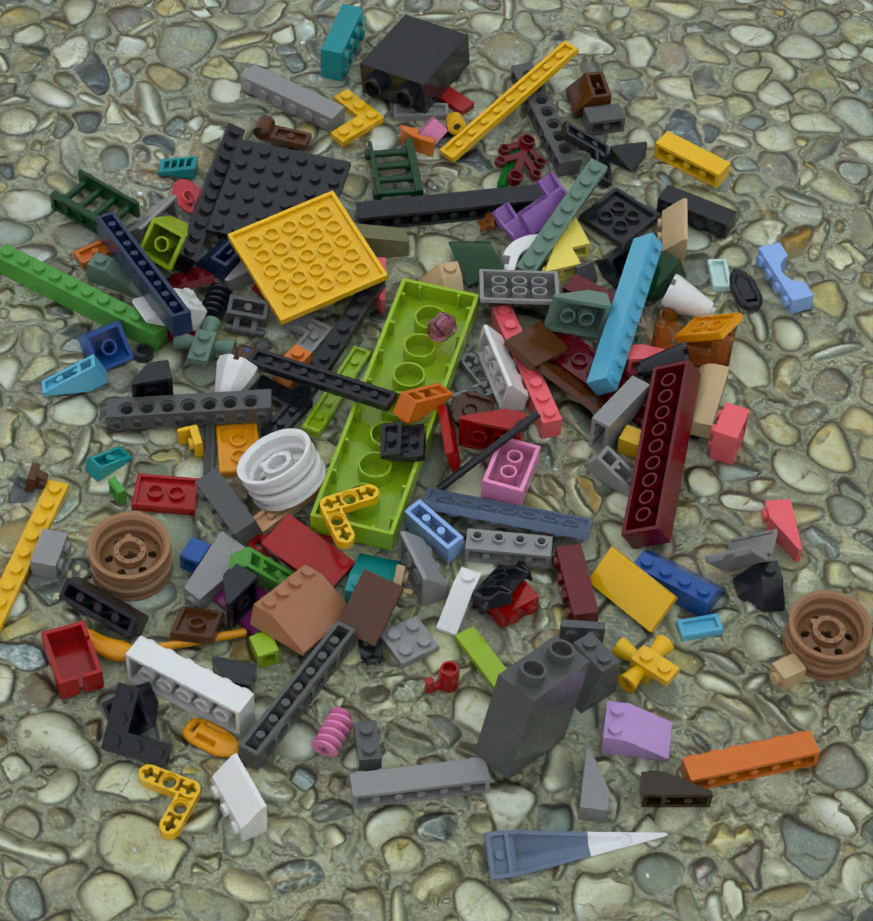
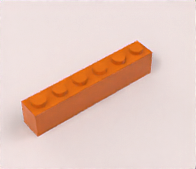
(751, 760)

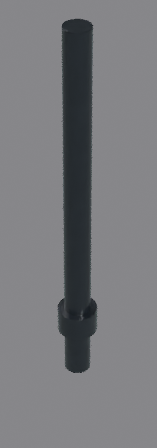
(521, 426)

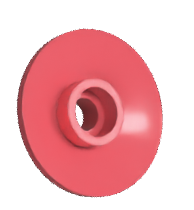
(186, 193)

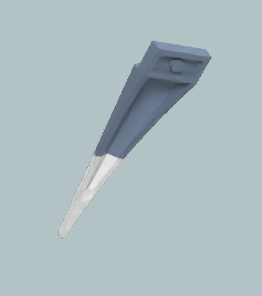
(527, 851)

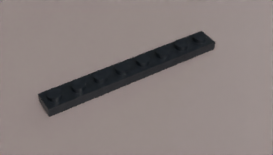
(342, 333)
(323, 380)

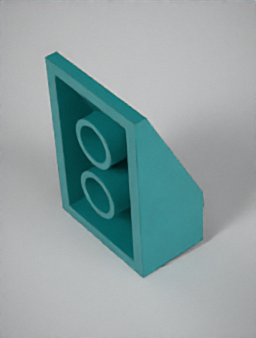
(377, 565)

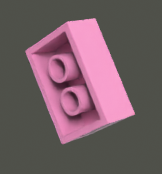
(511, 472)

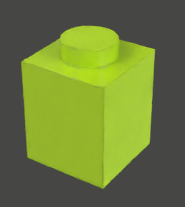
(264, 650)

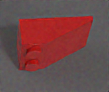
(484, 428)

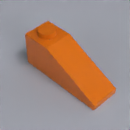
(421, 401)

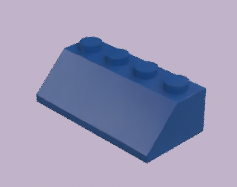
(693, 590)

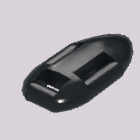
(745, 290)

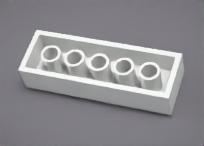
(191, 686)

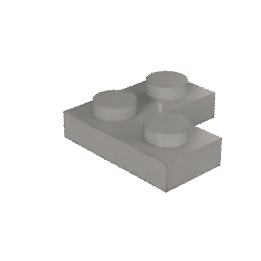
(312, 332)

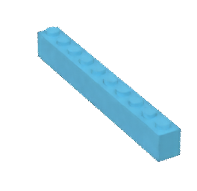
(624, 314)

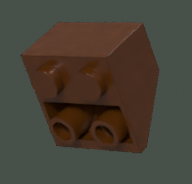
(588, 91)

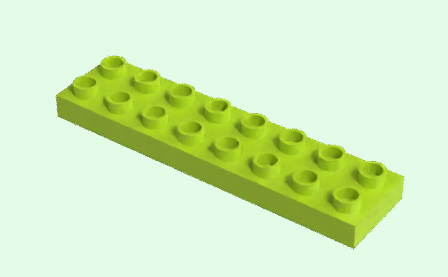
(401, 362)

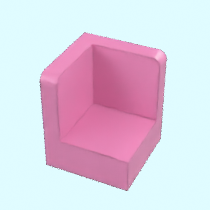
(434, 129)

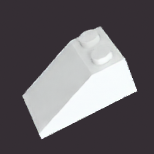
(187, 295)

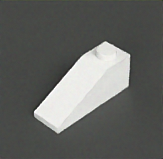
(459, 601)

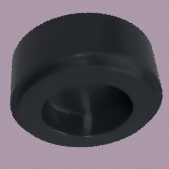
(143, 353)

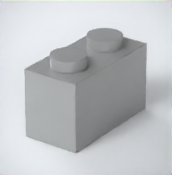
(50, 554)

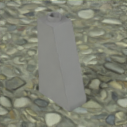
(617, 413)
(208, 576)

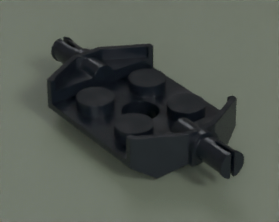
(499, 586)

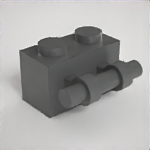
(247, 311)

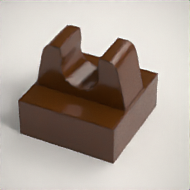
(36, 478)

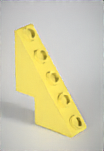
(568, 251)

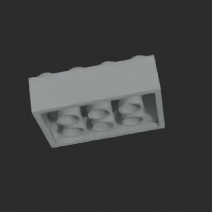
(517, 286)

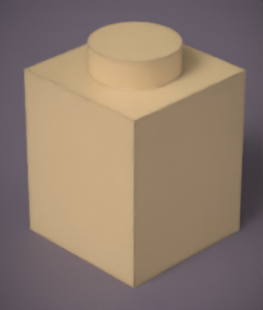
(787, 672)

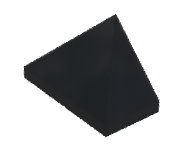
(628, 155)

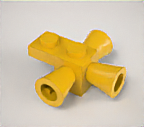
(646, 663)

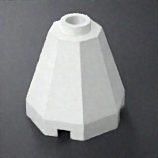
(235, 374)

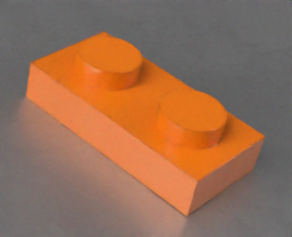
(85, 254)

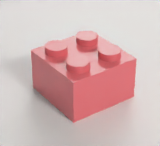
(728, 433)

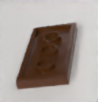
(572, 386)

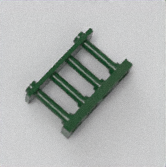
(409, 164)
(84, 216)

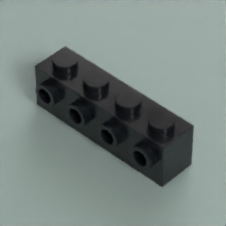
(103, 607)

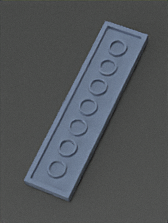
(508, 514)

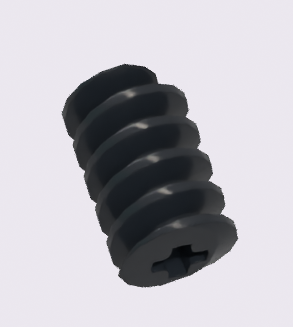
(217, 300)

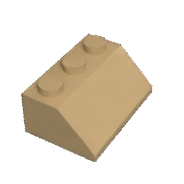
(674, 229)

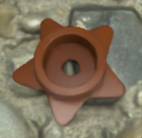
(487, 223)

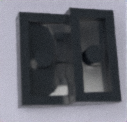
(403, 442)

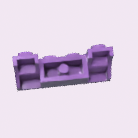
(534, 216)

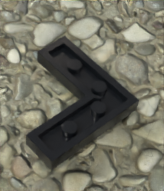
(586, 142)
(292, 405)
(118, 728)

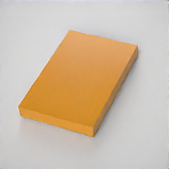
(709, 327)
(232, 444)

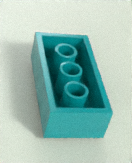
(342, 42)

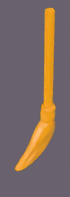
(116, 649)

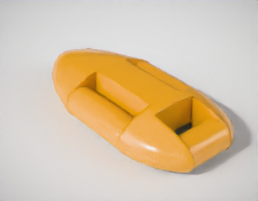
(210, 738)

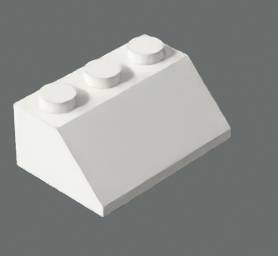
(239, 799)

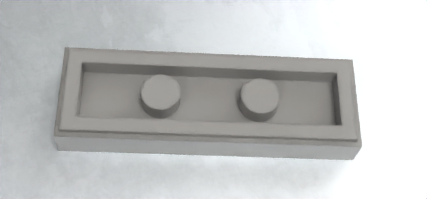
(438, 110)

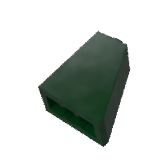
(666, 268)

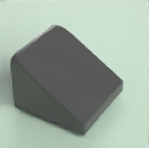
(587, 271)

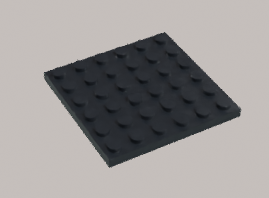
(271, 180)

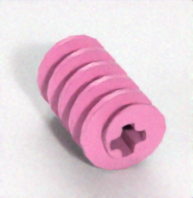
(333, 732)

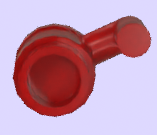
(447, 681)

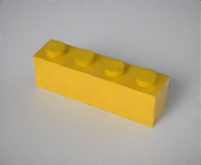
(692, 159)

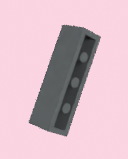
(228, 506)

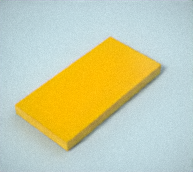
(632, 589)

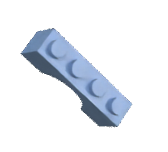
(793, 294)

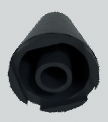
(671, 355)

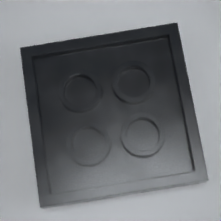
(619, 217)

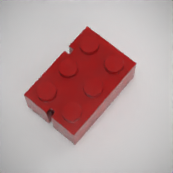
(72, 659)

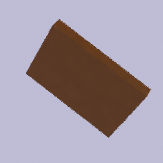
(536, 346)
(371, 606)

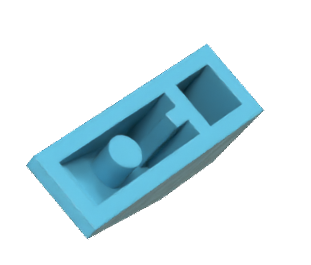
(77, 378)

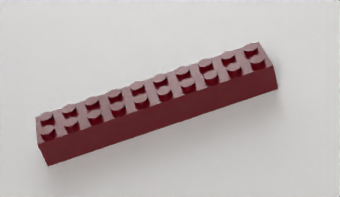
(661, 455)

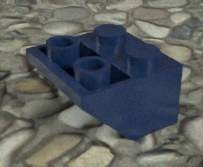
(219, 259)

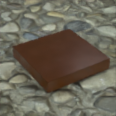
(197, 625)

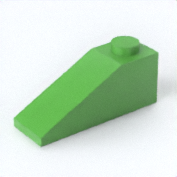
(268, 571)

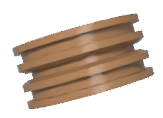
(124, 562)
(823, 641)

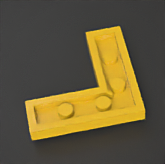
(364, 118)

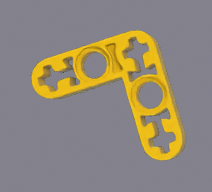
(338, 512)
(180, 798)

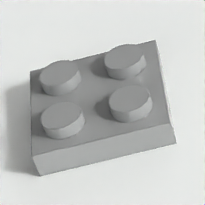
(409, 642)

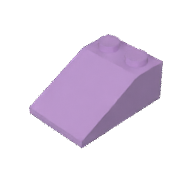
(635, 732)

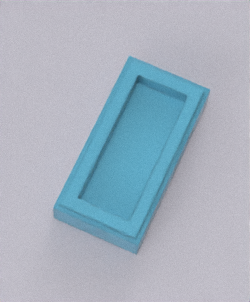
(699, 627)

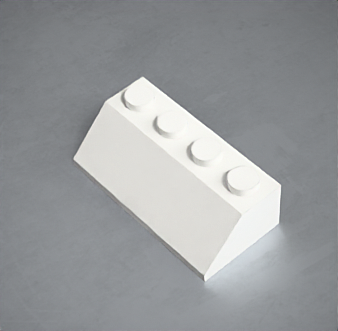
(501, 371)

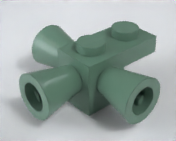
(204, 343)

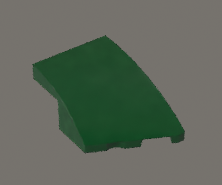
(474, 256)

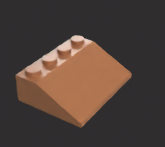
(299, 610)

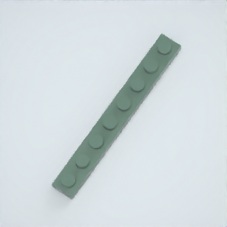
(562, 216)

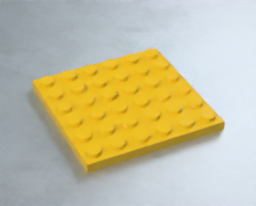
(307, 257)

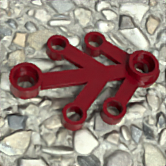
(525, 143)

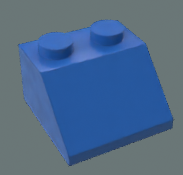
(107, 344)

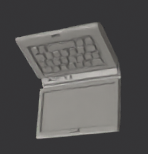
(745, 551)

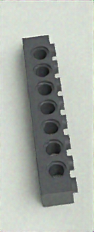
(548, 126)
(189, 409)
(297, 695)

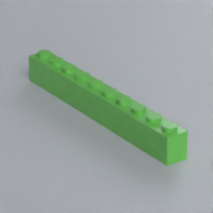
(79, 296)

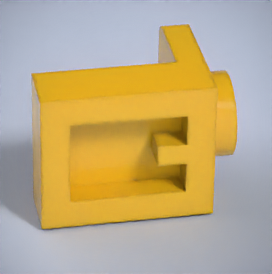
(191, 435)

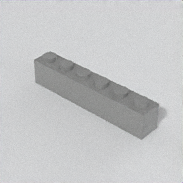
(292, 98)
(419, 782)

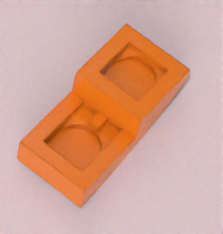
(422, 143)

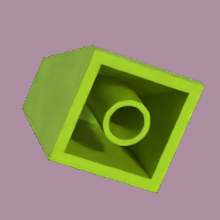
(165, 240)

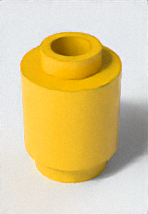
(455, 118)

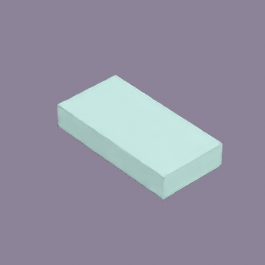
(718, 275)

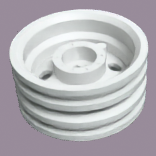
(281, 469)

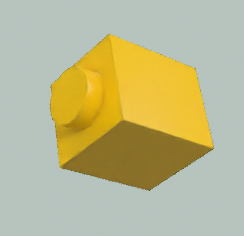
(629, 441)

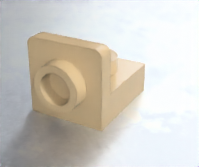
(402, 577)

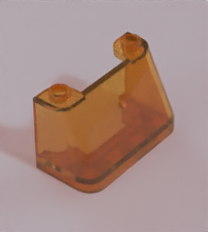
(700, 352)

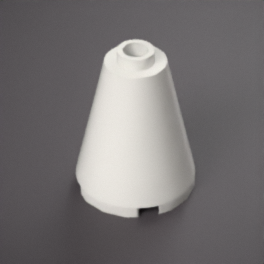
(686, 299)

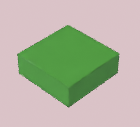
(117, 491)

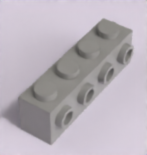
(508, 548)

